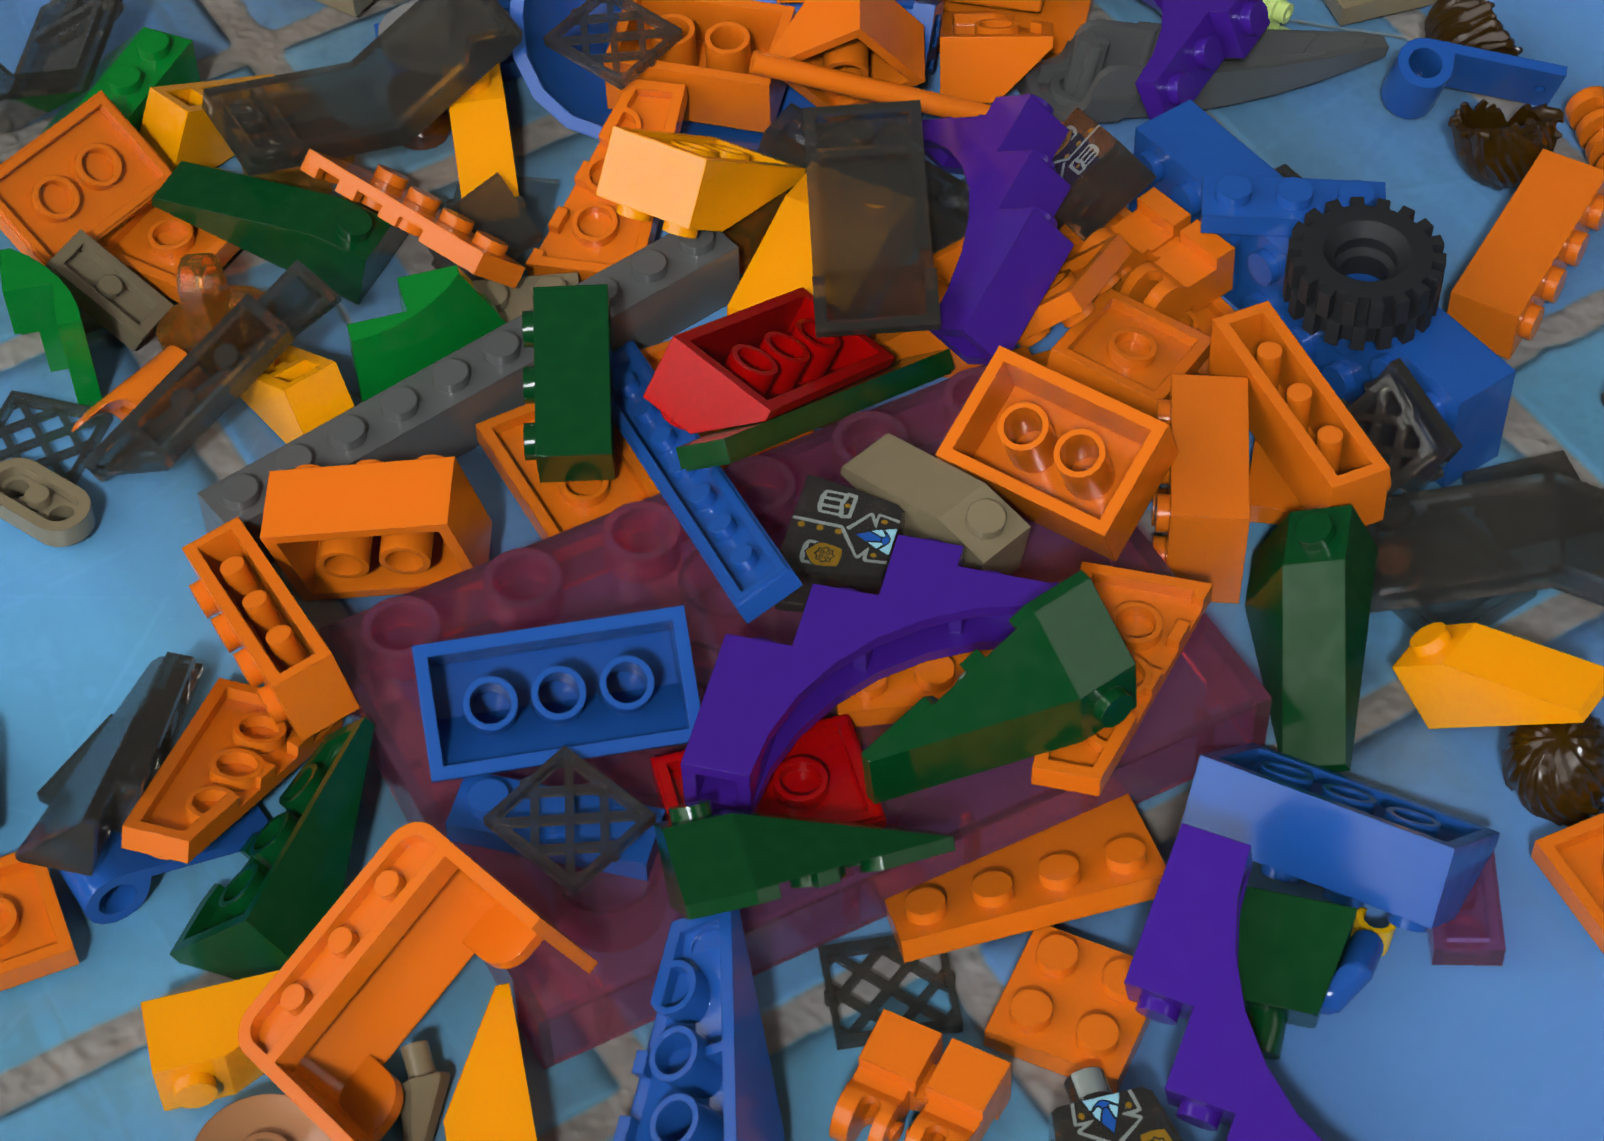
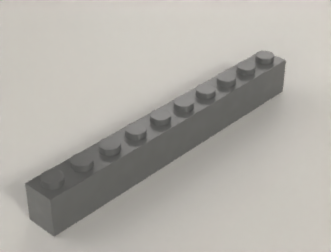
(437, 408)

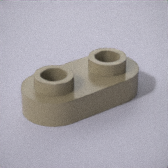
(49, 507)

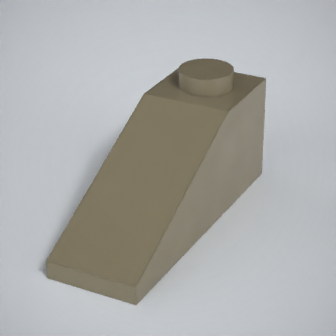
(942, 503)

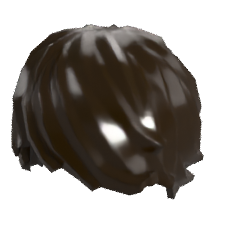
(1469, 24)
(1500, 150)
(1557, 769)

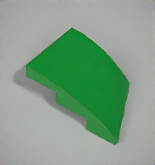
(44, 304)
(436, 319)

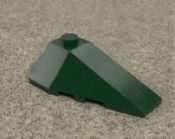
(284, 223)
(1311, 629)
(1033, 694)
(740, 857)
(292, 867)

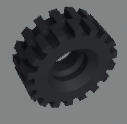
(1369, 243)

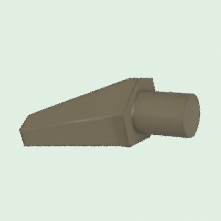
(422, 1092)

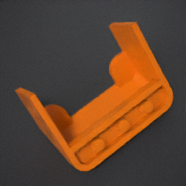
(378, 970)

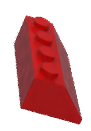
(756, 366)

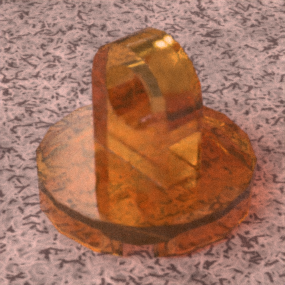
(203, 302)

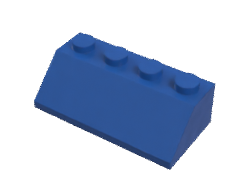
(576, 684)
(1340, 834)

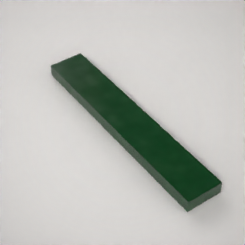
(745, 440)

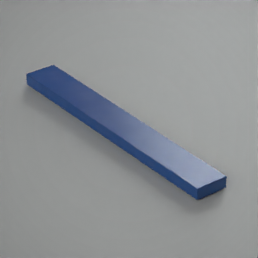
(701, 499)

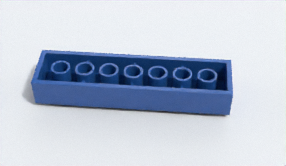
(1449, 363)

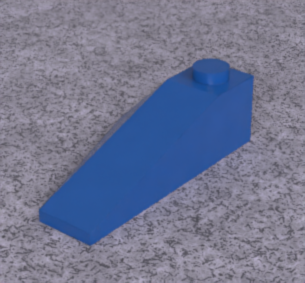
(708, 1048)

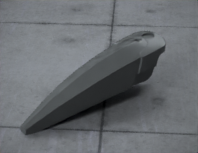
(1108, 56)

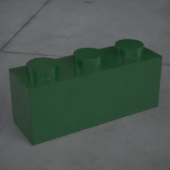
(570, 383)

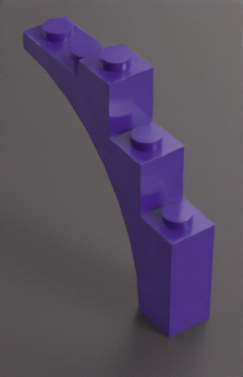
(1194, 44)
(1011, 227)
(847, 639)
(1191, 972)

